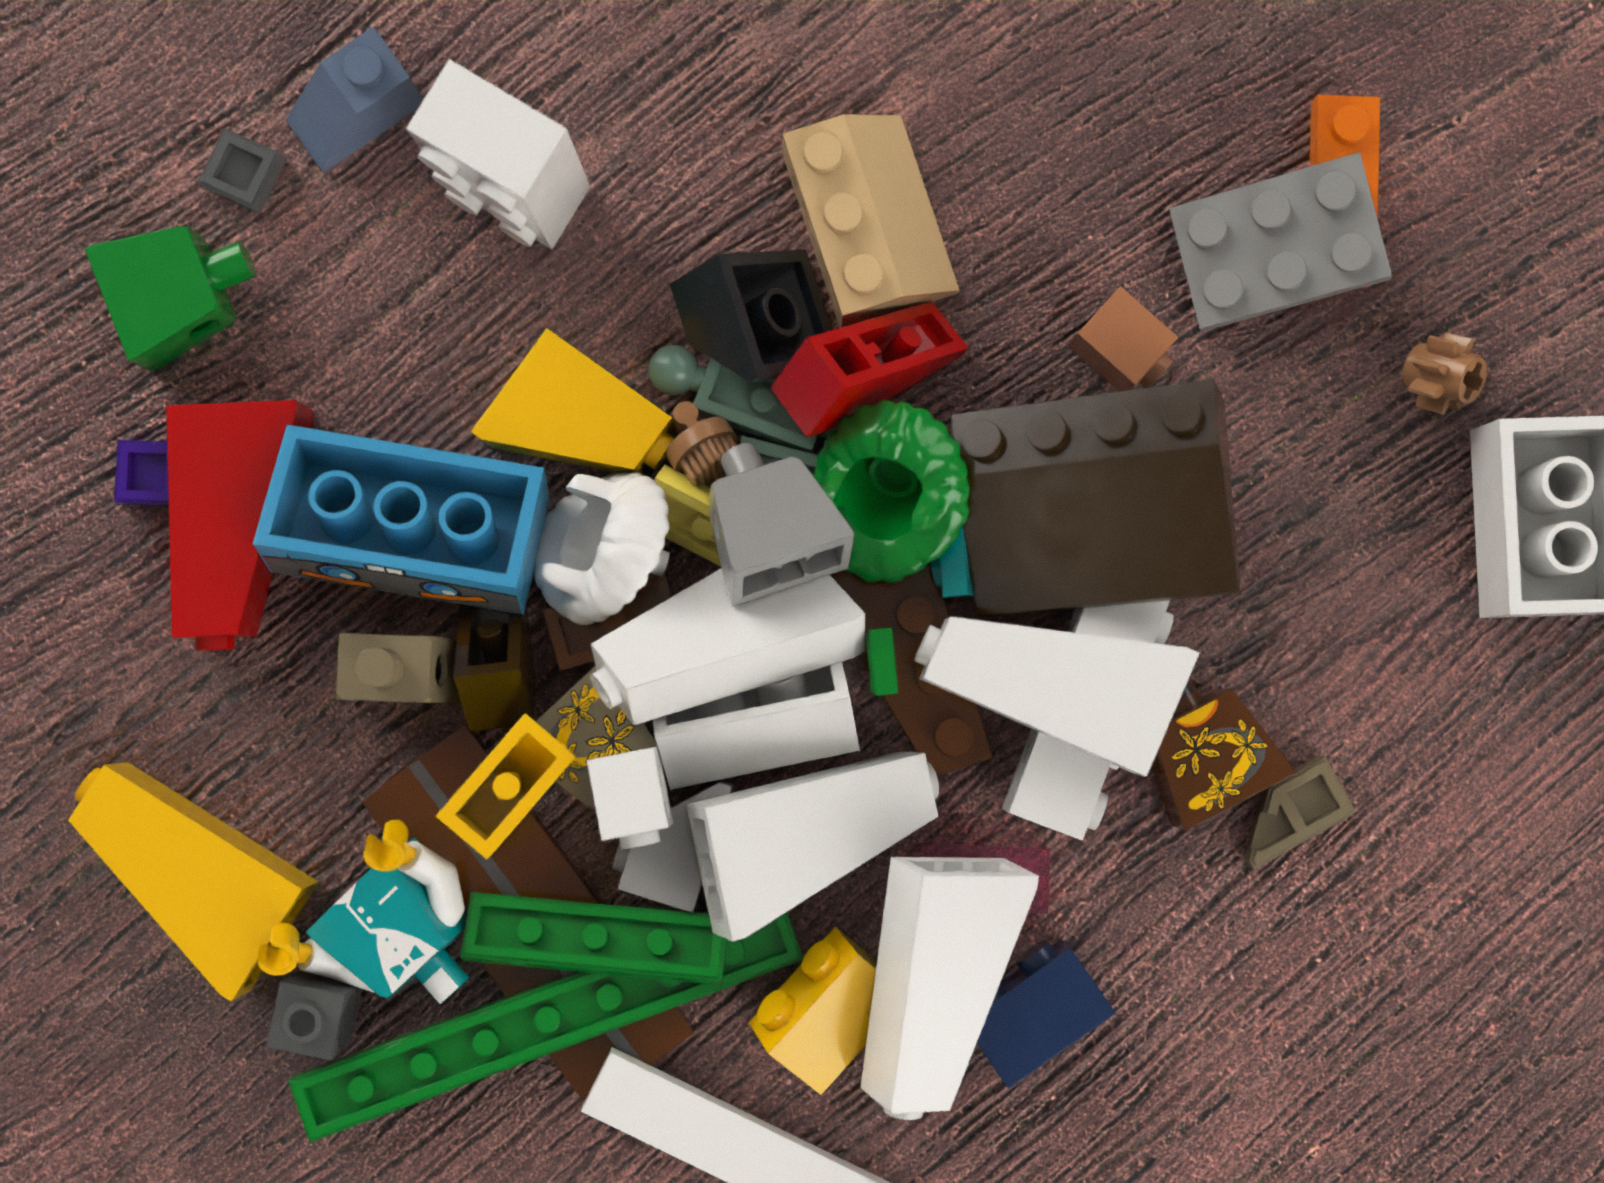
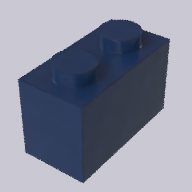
(1040, 1011)

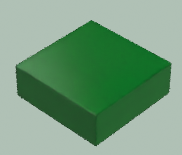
(882, 661)

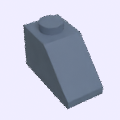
(352, 100)

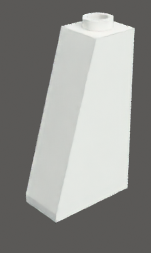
(707, 650)
(1071, 686)
(796, 836)
(937, 973)

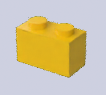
(820, 1011)

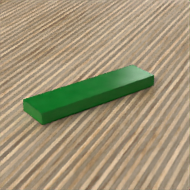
(593, 938)

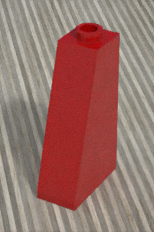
(216, 493)

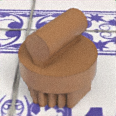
(699, 445)

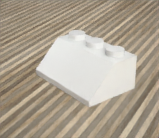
(759, 729)

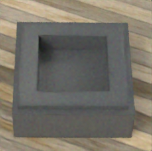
(242, 171)

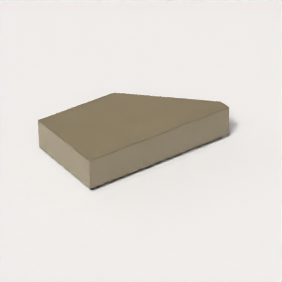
(1297, 811)

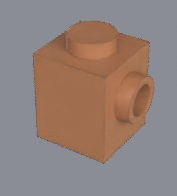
(1125, 343)

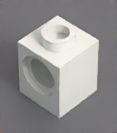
(630, 797)

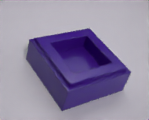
(141, 473)

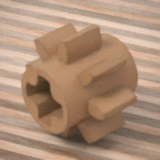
(1444, 373)

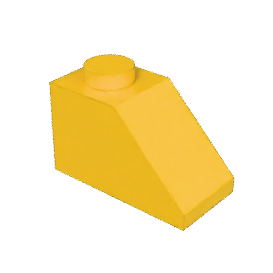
(506, 786)

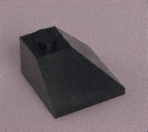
(751, 310)

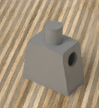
(774, 525)

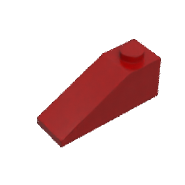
(864, 365)

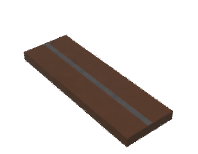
(522, 866)

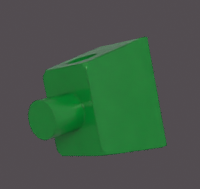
(167, 290)

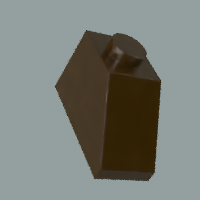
(494, 667)

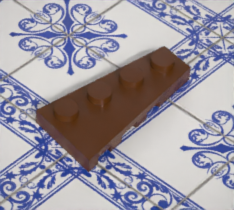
(931, 718)

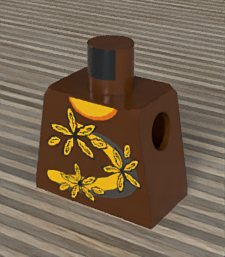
(1213, 757)

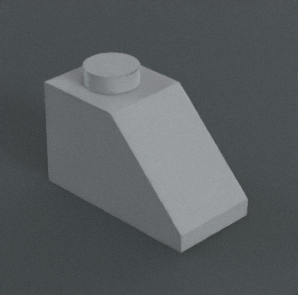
(668, 868)

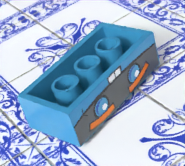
(403, 519)

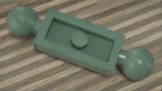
(724, 394)

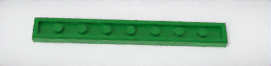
(511, 1034)

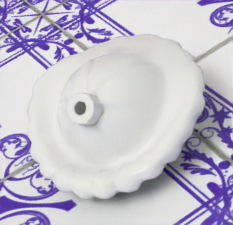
(602, 545)

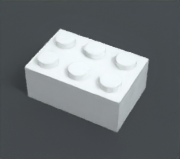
(499, 156)
(1539, 516)

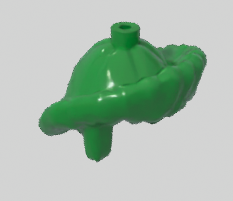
(896, 486)

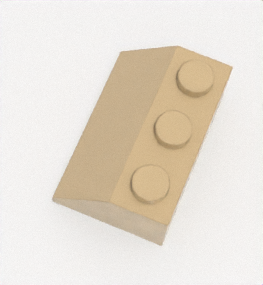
(867, 215)

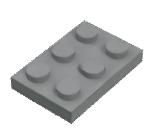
(1281, 242)

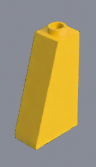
(190, 872)

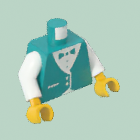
(385, 925)

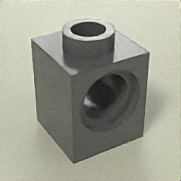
(314, 1015)

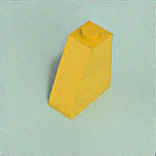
(574, 413)

